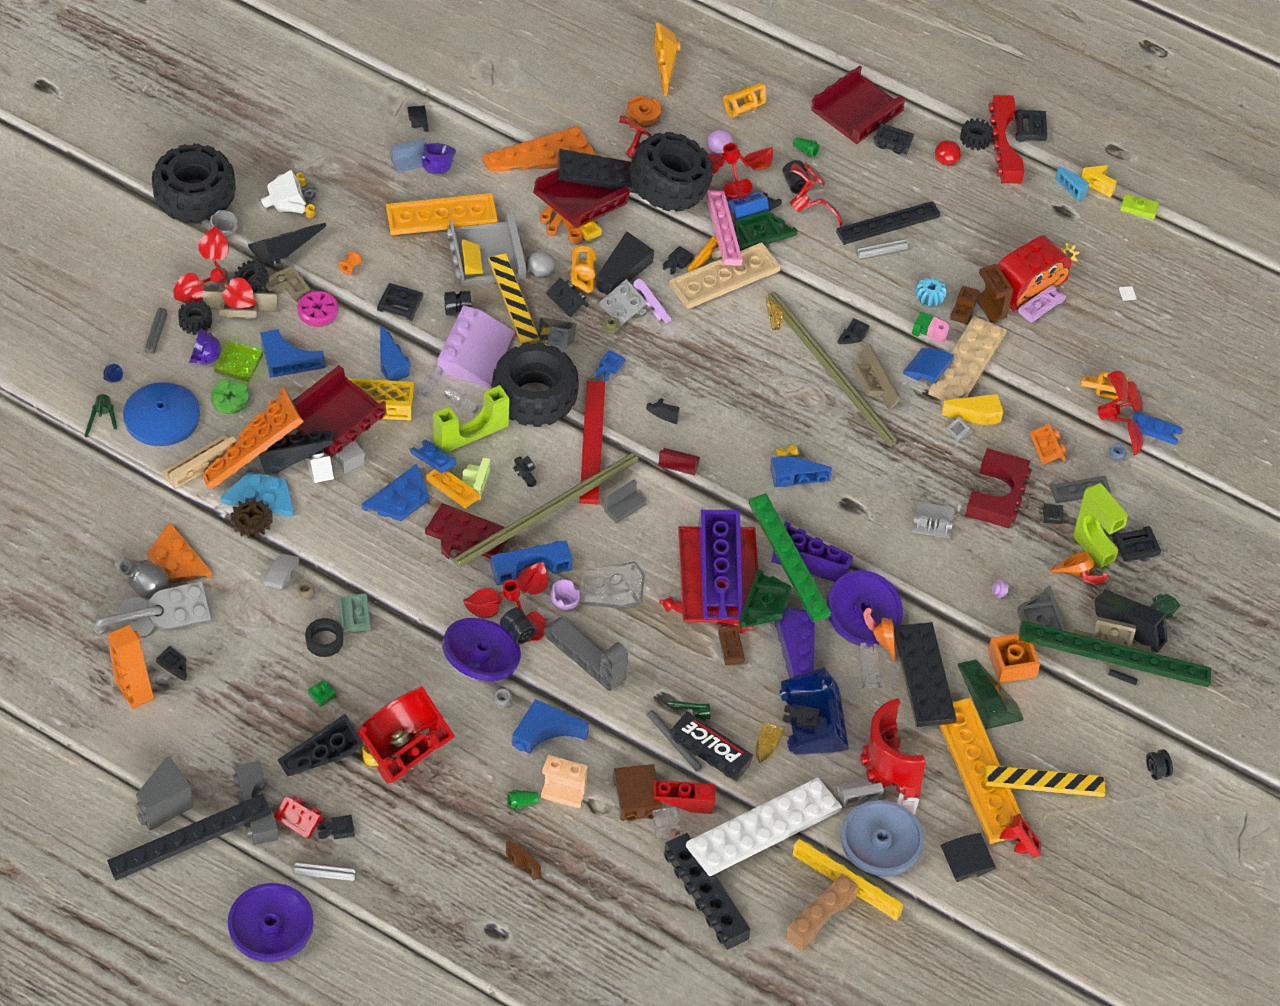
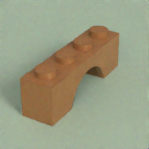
(809, 922)

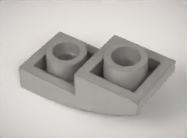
(280, 571)

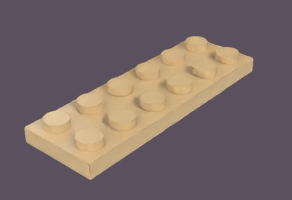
(720, 279)
(970, 360)

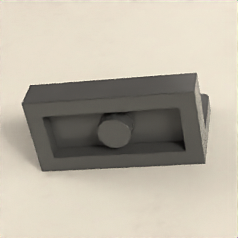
(623, 502)

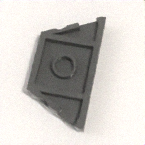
(1042, 610)

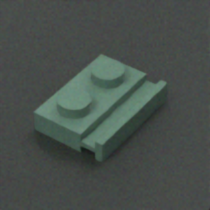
(354, 613)

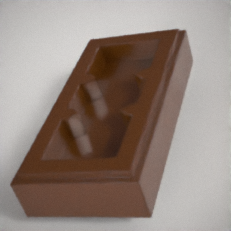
(731, 646)

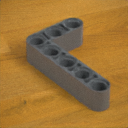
(606, 667)

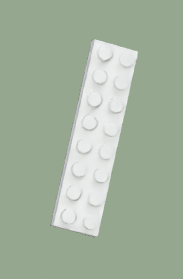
(763, 826)

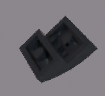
(968, 856)

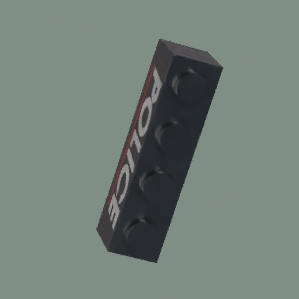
(711, 746)

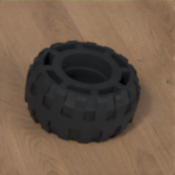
(667, 187)
(193, 200)
(540, 365)

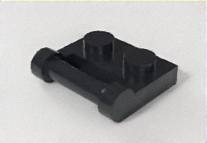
(1036, 124)
(400, 296)
(1137, 548)

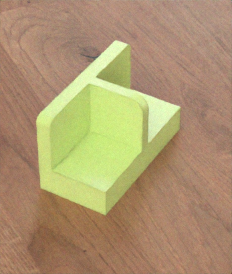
(477, 476)

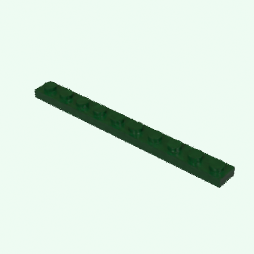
(1114, 653)

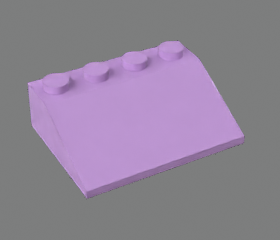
(475, 347)

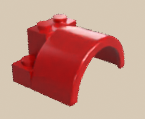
(411, 713)
(883, 758)

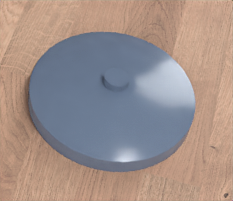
(882, 838)

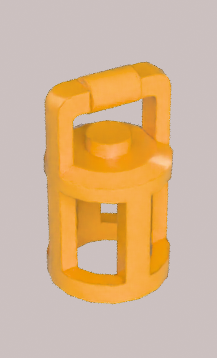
(749, 98)
(583, 270)
(1100, 384)

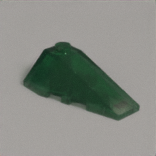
(990, 698)

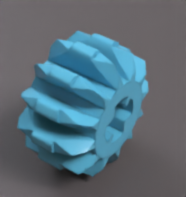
(930, 292)

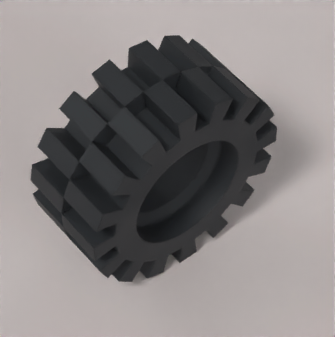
(976, 127)
(250, 269)
(194, 309)

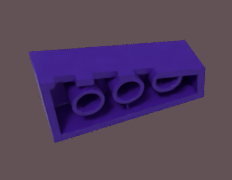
(818, 557)
(797, 641)

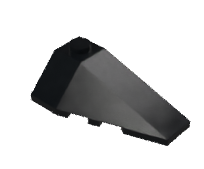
(281, 246)
(293, 449)
(326, 746)

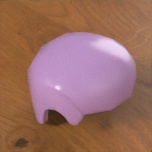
(718, 139)
(565, 595)

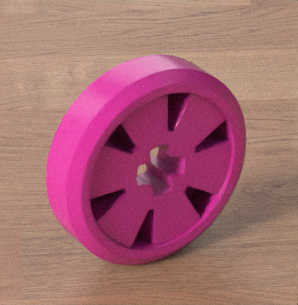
(322, 300)

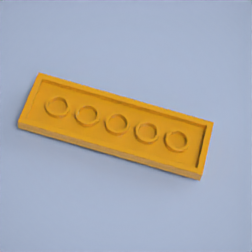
(437, 213)

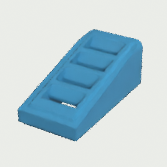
(1072, 183)

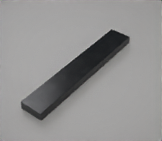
(888, 222)

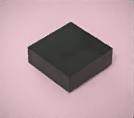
(1053, 514)

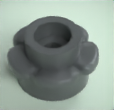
(309, 197)

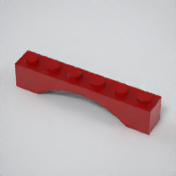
(1010, 164)

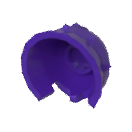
(438, 158)
(206, 348)

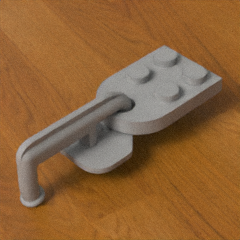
(180, 608)

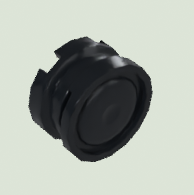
(1159, 764)

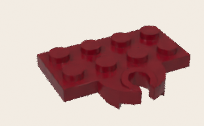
(461, 531)

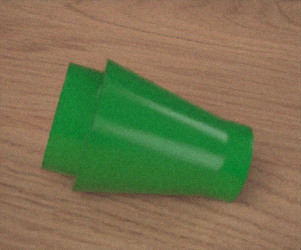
(807, 146)
(519, 798)

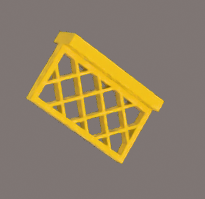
(395, 408)

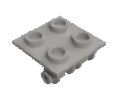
(624, 302)
(933, 520)

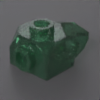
(1165, 604)

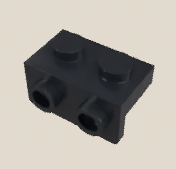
(894, 139)
(566, 297)

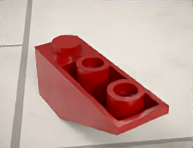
(686, 795)

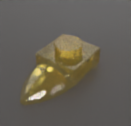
(774, 314)
(768, 741)

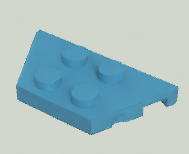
(262, 487)

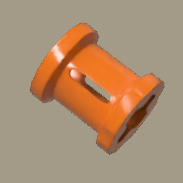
(350, 262)

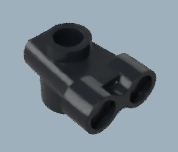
(523, 468)

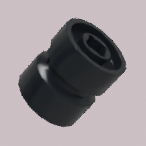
(793, 179)
(455, 302)
(518, 625)

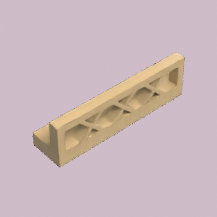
(197, 462)

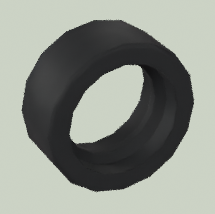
(324, 650)

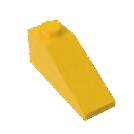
(978, 410)

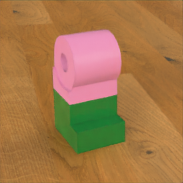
(930, 327)

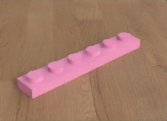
(723, 227)

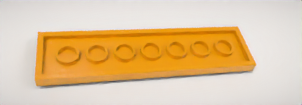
(971, 754)

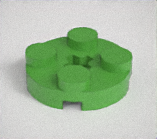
(226, 388)

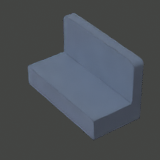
(408, 155)

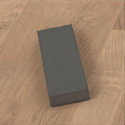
(1075, 489)

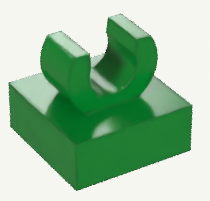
(321, 693)

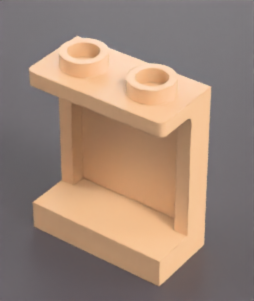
(564, 781)

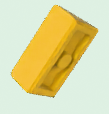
(471, 257)

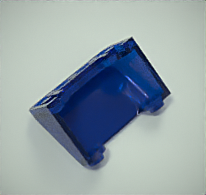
(818, 691)

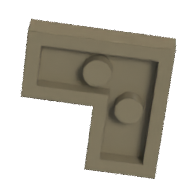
(289, 280)

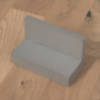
(859, 793)

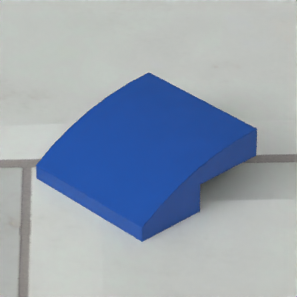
(929, 364)

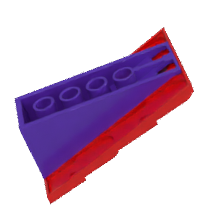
(716, 567)

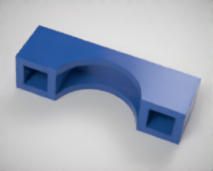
(555, 557)

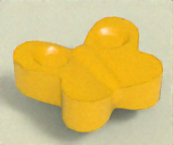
(790, 451)

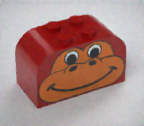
(1034, 269)

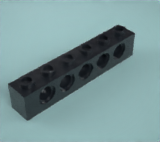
(729, 935)

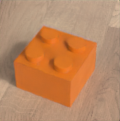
(1013, 658)

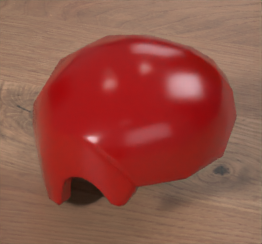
(947, 152)

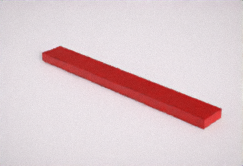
(592, 437)

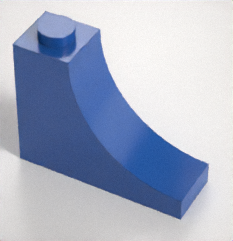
(286, 359)
(546, 722)

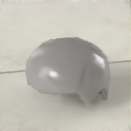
(225, 221)
(540, 264)

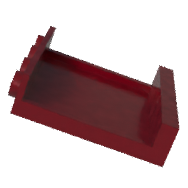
(856, 106)
(578, 201)
(337, 406)

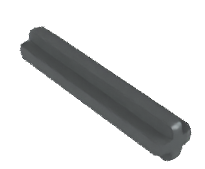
(156, 330)

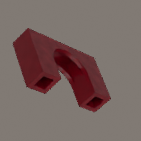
(1000, 509)

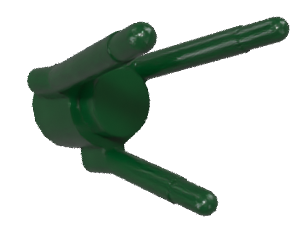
(102, 406)
(701, 711)

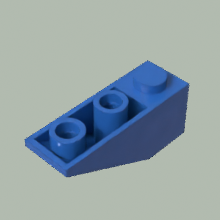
(393, 363)
(795, 471)

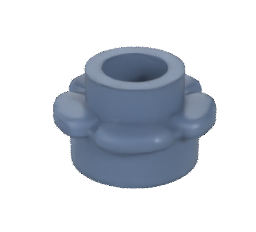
(1117, 451)

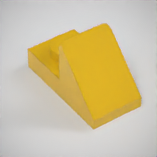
(1098, 180)

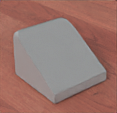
(959, 429)

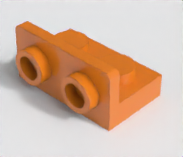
(1047, 444)

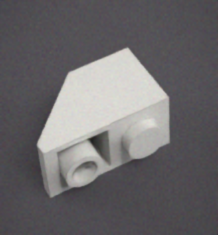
(320, 467)

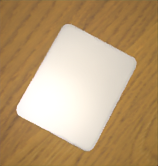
(1127, 293)

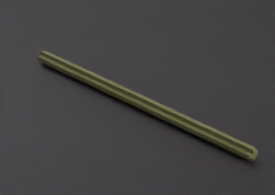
(834, 371)
(545, 510)

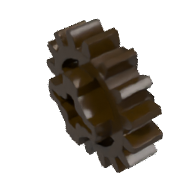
(253, 516)

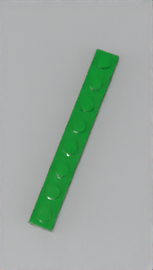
(789, 558)

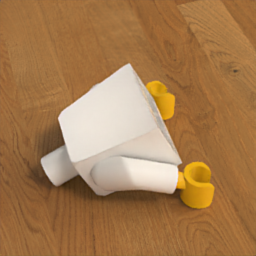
(287, 194)

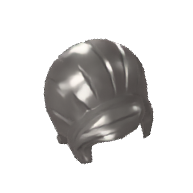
(148, 579)

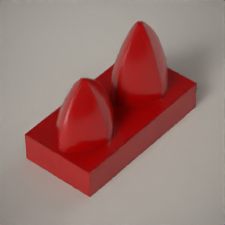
(1028, 840)

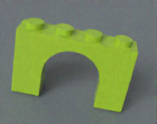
(493, 417)
(1096, 509)

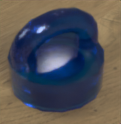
(113, 373)

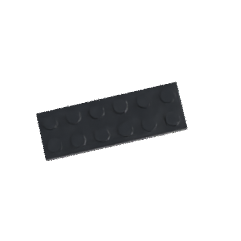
(594, 170)
(924, 674)

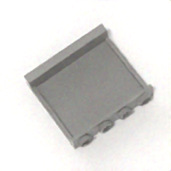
(493, 240)

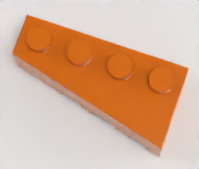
(129, 666)

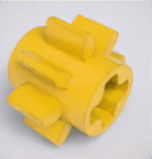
(1071, 250)

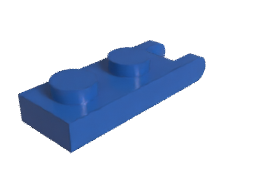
(1157, 428)
(434, 456)

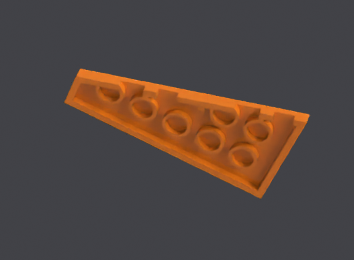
(538, 152)
(255, 438)

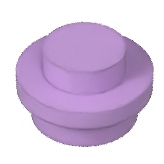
(1000, 589)

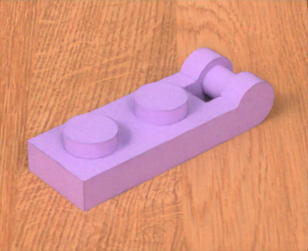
(651, 300)
(1041, 303)

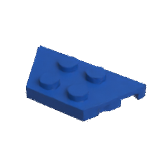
(400, 496)

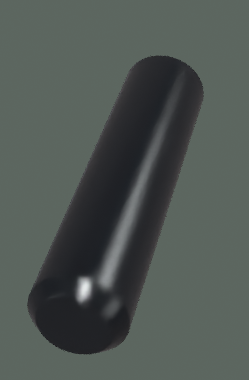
(1123, 677)

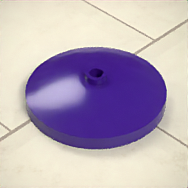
(854, 594)
(481, 649)
(270, 922)

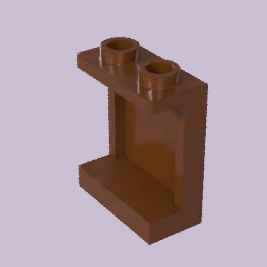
(997, 293)
(636, 791)

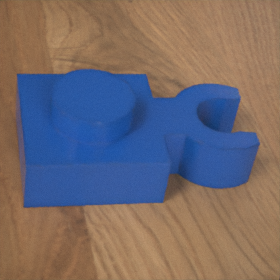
(610, 363)

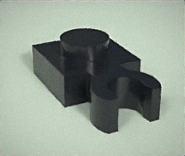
(678, 258)
(805, 717)
(339, 827)

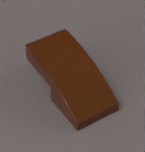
(965, 304)
(520, 857)

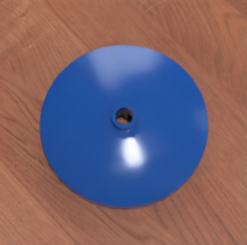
(161, 414)

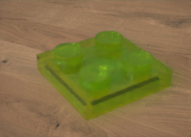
(238, 361)

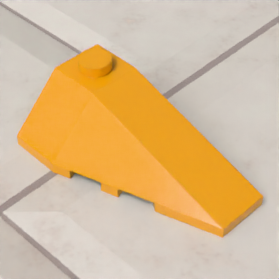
(666, 54)

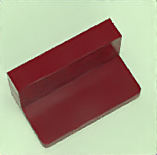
(678, 461)

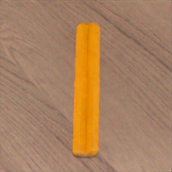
(704, 254)

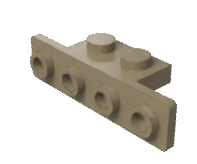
(264, 302)
(875, 378)
(1115, 632)

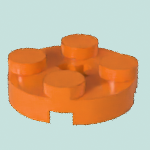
(641, 118)

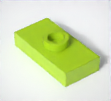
(1139, 206)

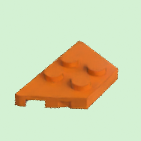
(177, 557)

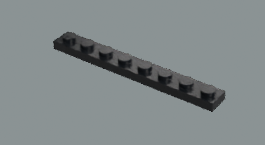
(189, 837)

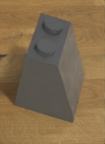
(163, 795)

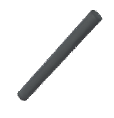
(667, 733)

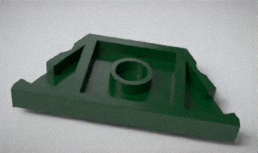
(761, 228)
(765, 601)

